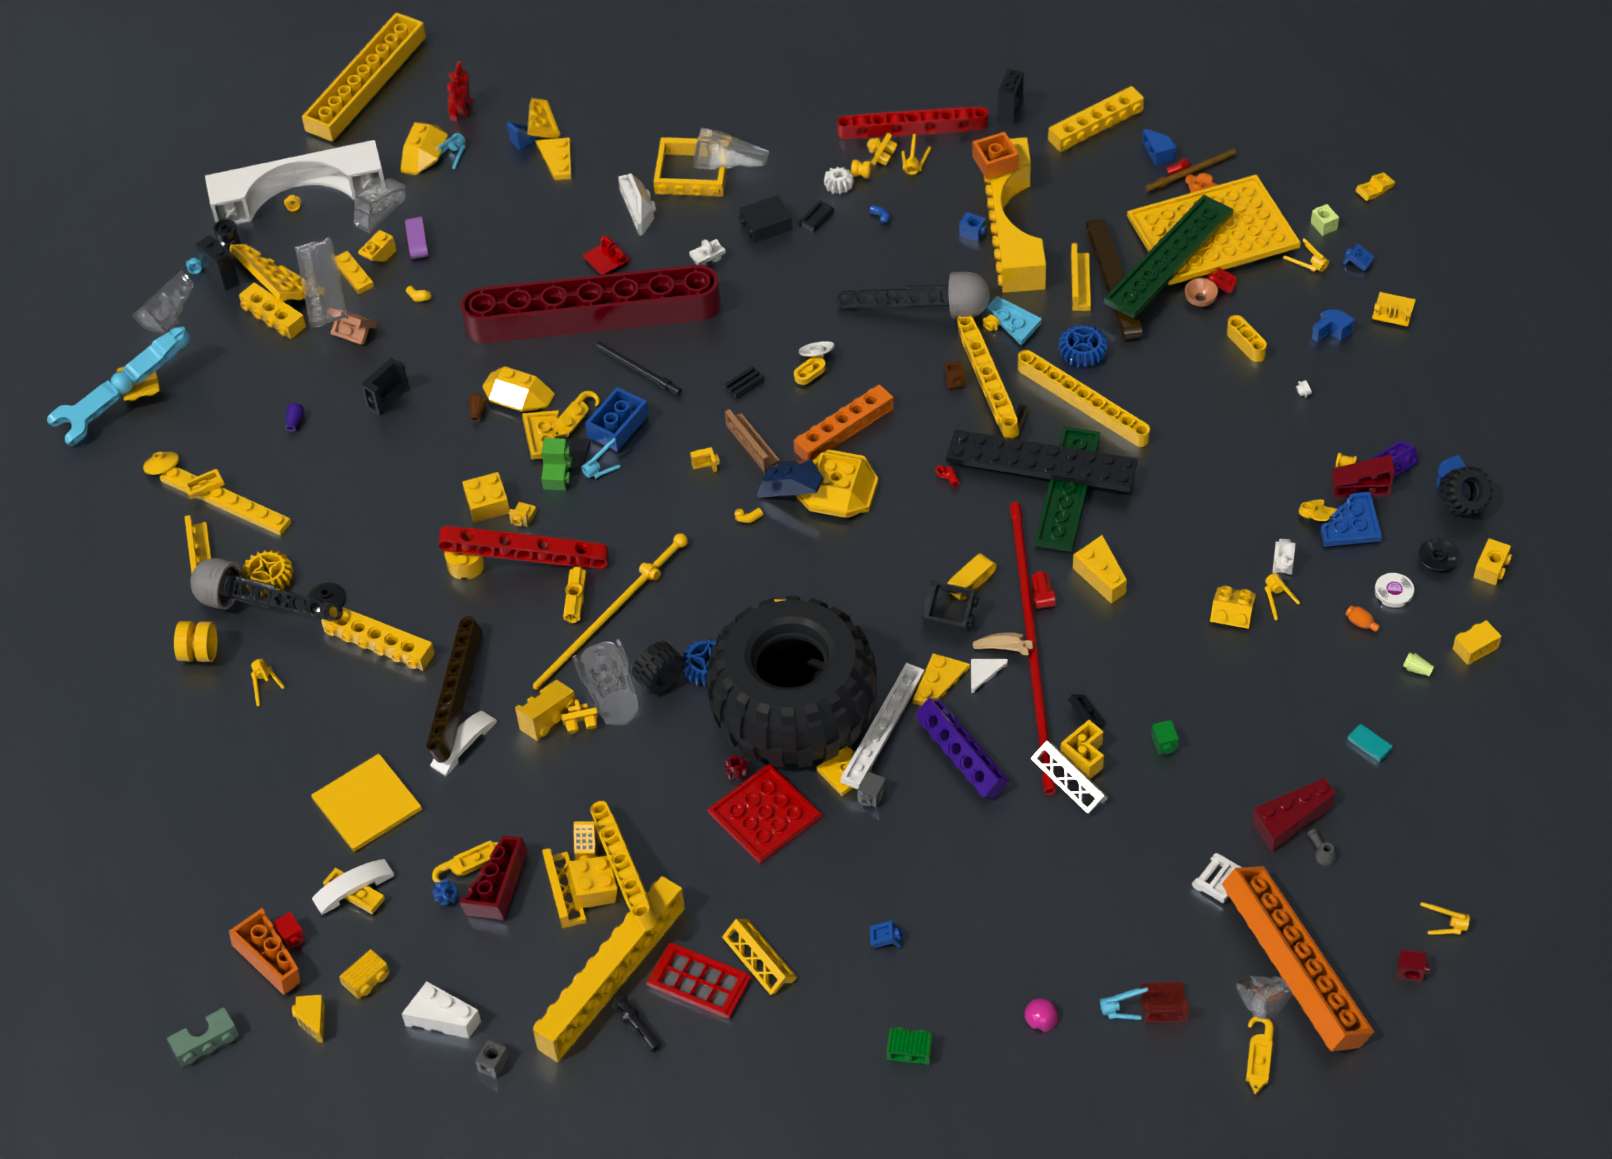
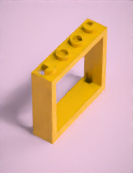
(685, 146)

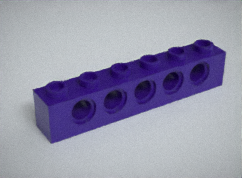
(952, 737)

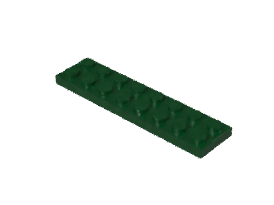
(1065, 499)

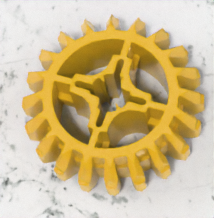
(277, 568)

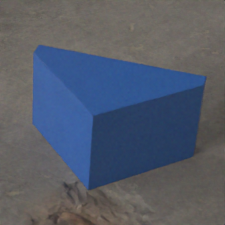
(519, 136)

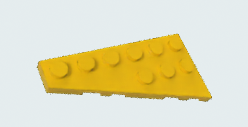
(278, 280)

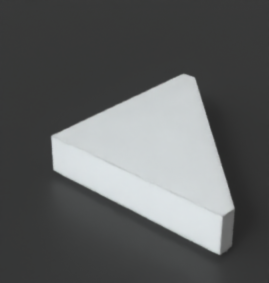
(983, 670)

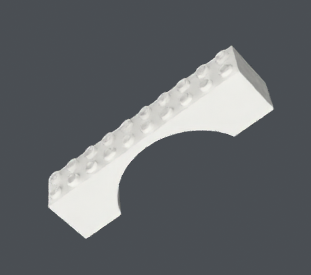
(242, 191)

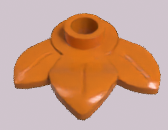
(1199, 182)

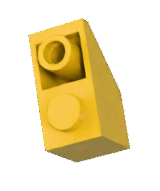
(379, 247)

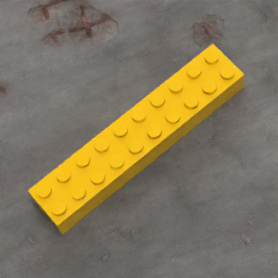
(364, 77)
(606, 973)

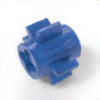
(445, 892)

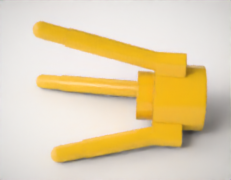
(912, 165)
(1318, 261)
(1276, 585)
(262, 671)
(1457, 921)

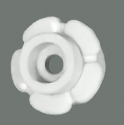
(1303, 388)

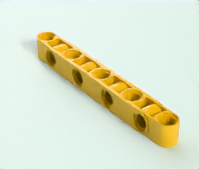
(988, 377)
(623, 865)

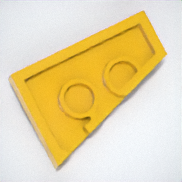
(939, 677)

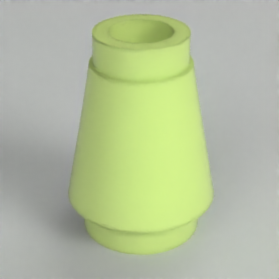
(1417, 664)

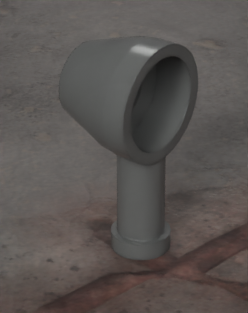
(1322, 856)

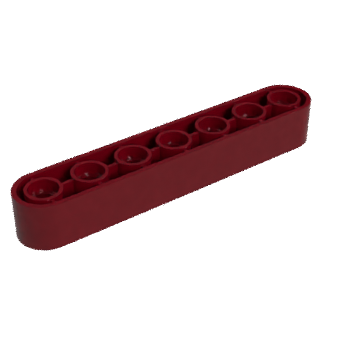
(591, 304)

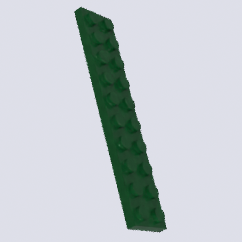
(1168, 256)

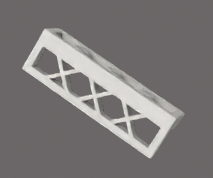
(1073, 770)

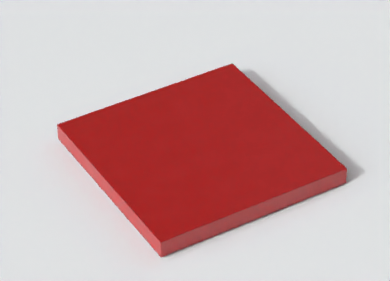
(764, 813)

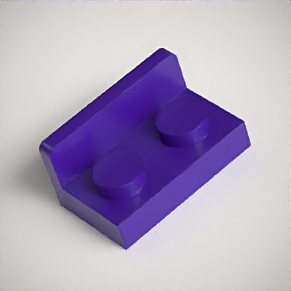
(1403, 456)

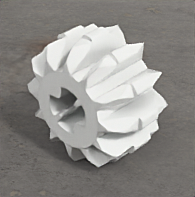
(838, 180)

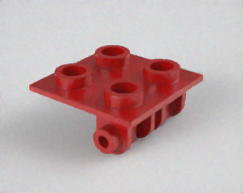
(606, 256)

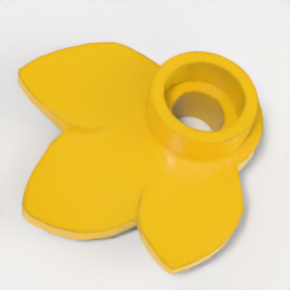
(1316, 510)

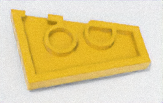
(541, 120)
(557, 156)
(537, 427)

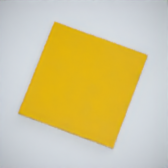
(366, 802)

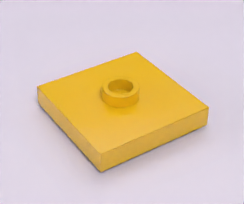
(834, 768)

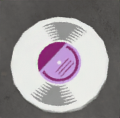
(1394, 590)

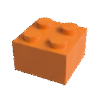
(995, 155)

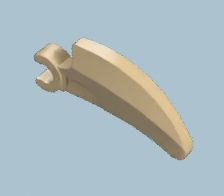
(1006, 641)

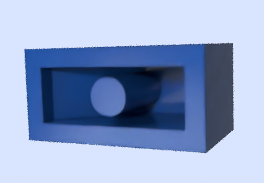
(1159, 146)

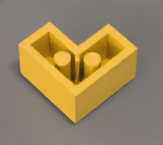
(1082, 748)

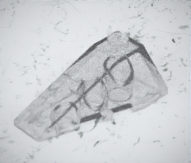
(163, 308)

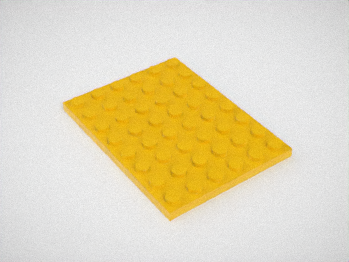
(1250, 234)

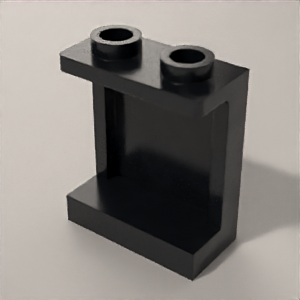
(383, 383)

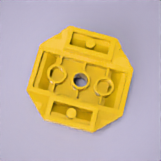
(846, 486)

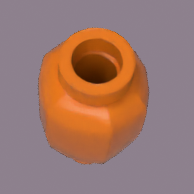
(1361, 618)

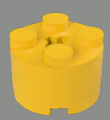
(464, 565)

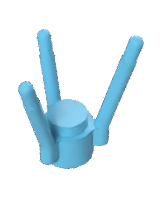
(455, 143)
(592, 467)
(1111, 1005)

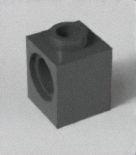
(871, 789)
(492, 1066)

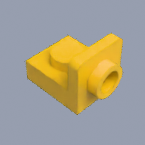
(522, 514)

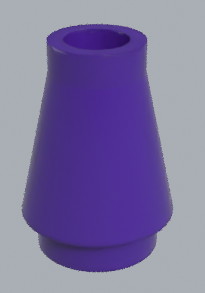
(293, 416)

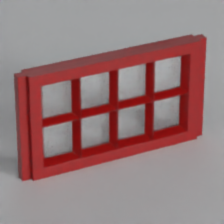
(699, 980)

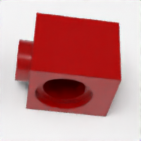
(289, 930)

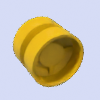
(195, 641)

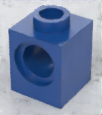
(972, 226)

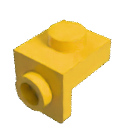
(704, 458)

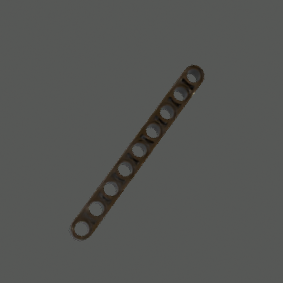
(1111, 273)
(454, 689)

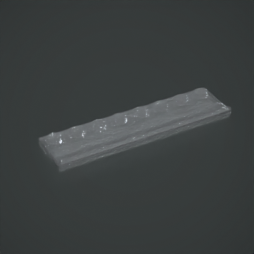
(321, 283)

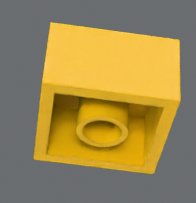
(486, 497)
(591, 882)

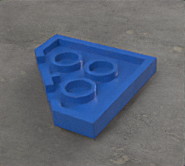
(1352, 522)

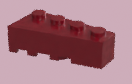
(1292, 812)
(497, 880)

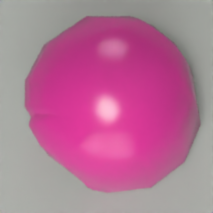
(1041, 1014)

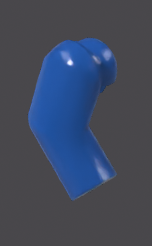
(885, 215)

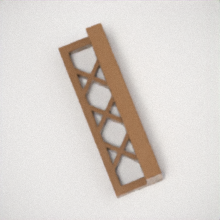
(751, 440)

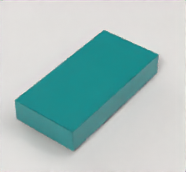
(1370, 743)

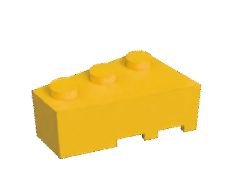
(1100, 569)
(545, 710)

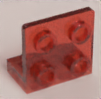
(1164, 1002)

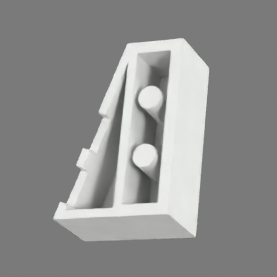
(441, 1012)

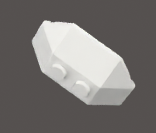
(637, 201)

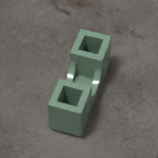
(189, 1048)

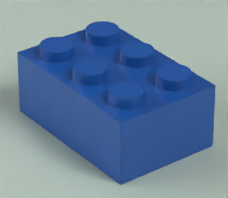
(617, 418)

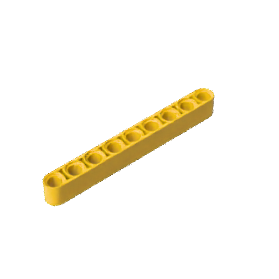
(1083, 398)

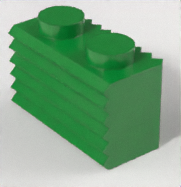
(909, 1045)

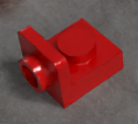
(1223, 280)

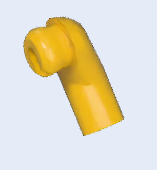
(419, 295)
(748, 517)

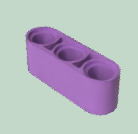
(416, 238)

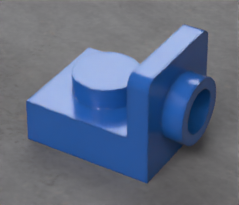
(1358, 256)
(885, 934)

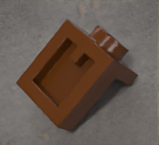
(954, 374)

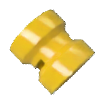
(859, 168)

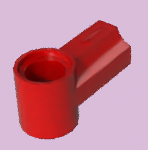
(1043, 595)

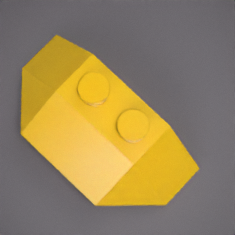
(421, 147)
(517, 390)

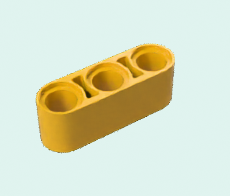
(1246, 338)
(973, 574)

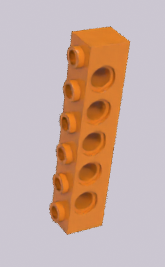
(844, 423)

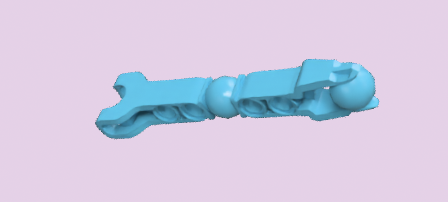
(108, 393)

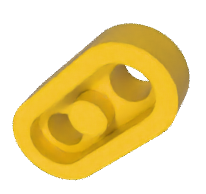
(809, 370)

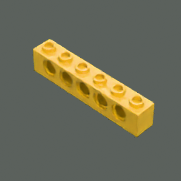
(1095, 118)
(380, 638)

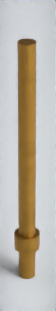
(1163, 181)

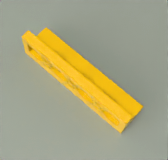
(1080, 280)
(198, 542)
(556, 888)
(763, 950)

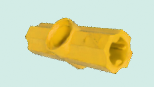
(574, 595)

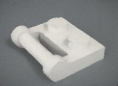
(1215, 888)

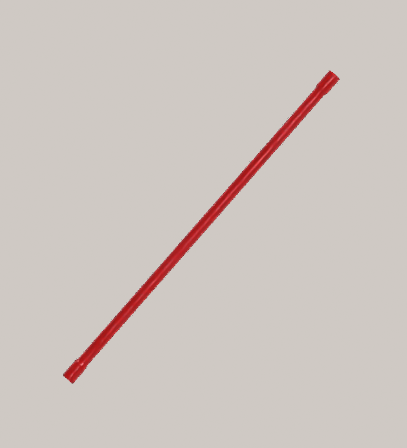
(1016, 517)

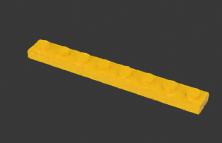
(231, 503)

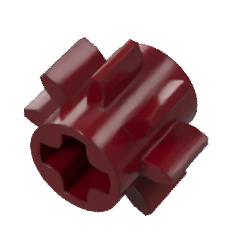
(736, 767)

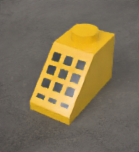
(585, 840)
(310, 1015)

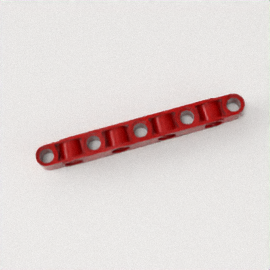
(912, 122)
(523, 547)

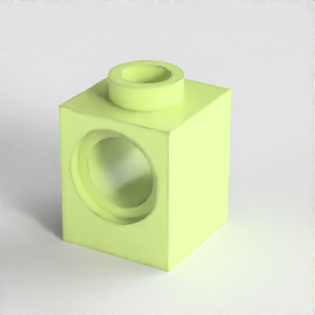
(1324, 219)

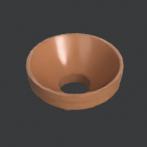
(1201, 287)

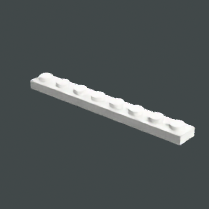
(882, 725)

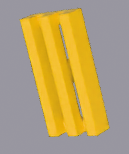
(203, 485)

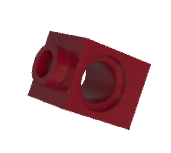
(1412, 965)

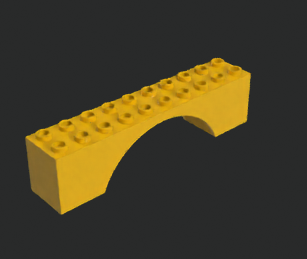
(1018, 254)

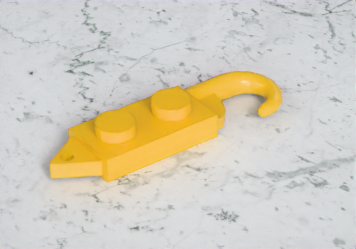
(573, 415)
(467, 861)
(1259, 1056)

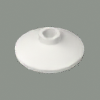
(816, 349)

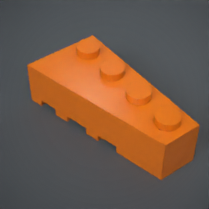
(264, 950)

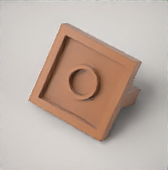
(354, 328)

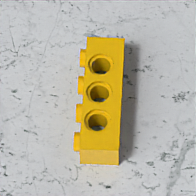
(272, 311)

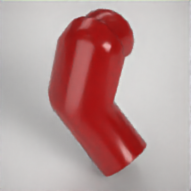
(1183, 164)
(949, 474)

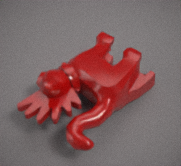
(459, 93)

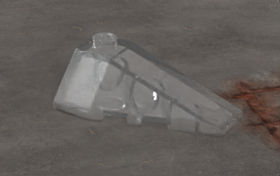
(719, 149)

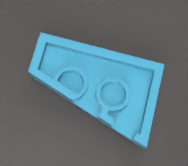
(1013, 319)

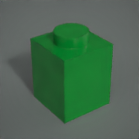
(1164, 737)

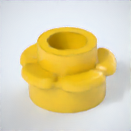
(292, 206)
(991, 323)

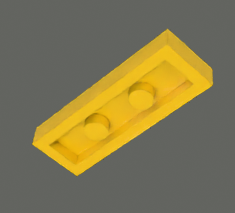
(353, 272)
(365, 898)

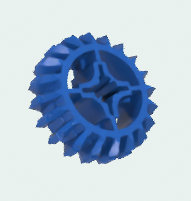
(1083, 340)
(696, 659)

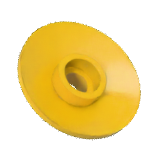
(160, 462)

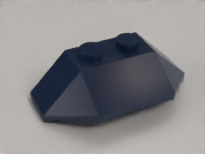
(791, 479)

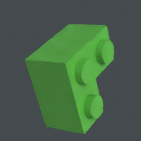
(556, 464)

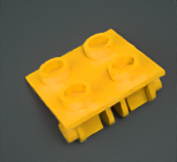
(1393, 309)

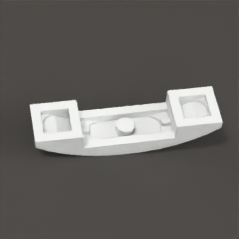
(466, 734)
(350, 882)

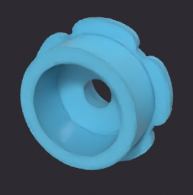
(194, 265)

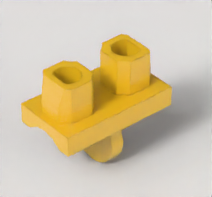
(875, 146)
(589, 716)

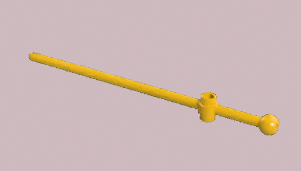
(648, 571)

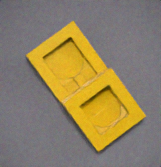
(1378, 185)

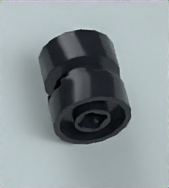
(226, 233)

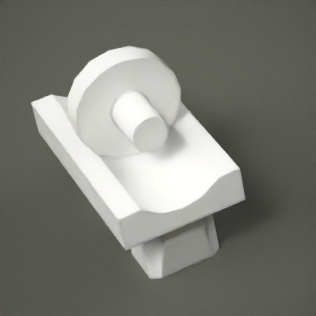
(707, 252)
(1283, 556)

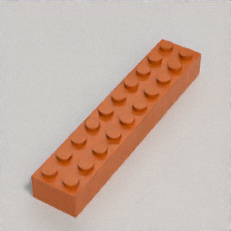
(1297, 958)

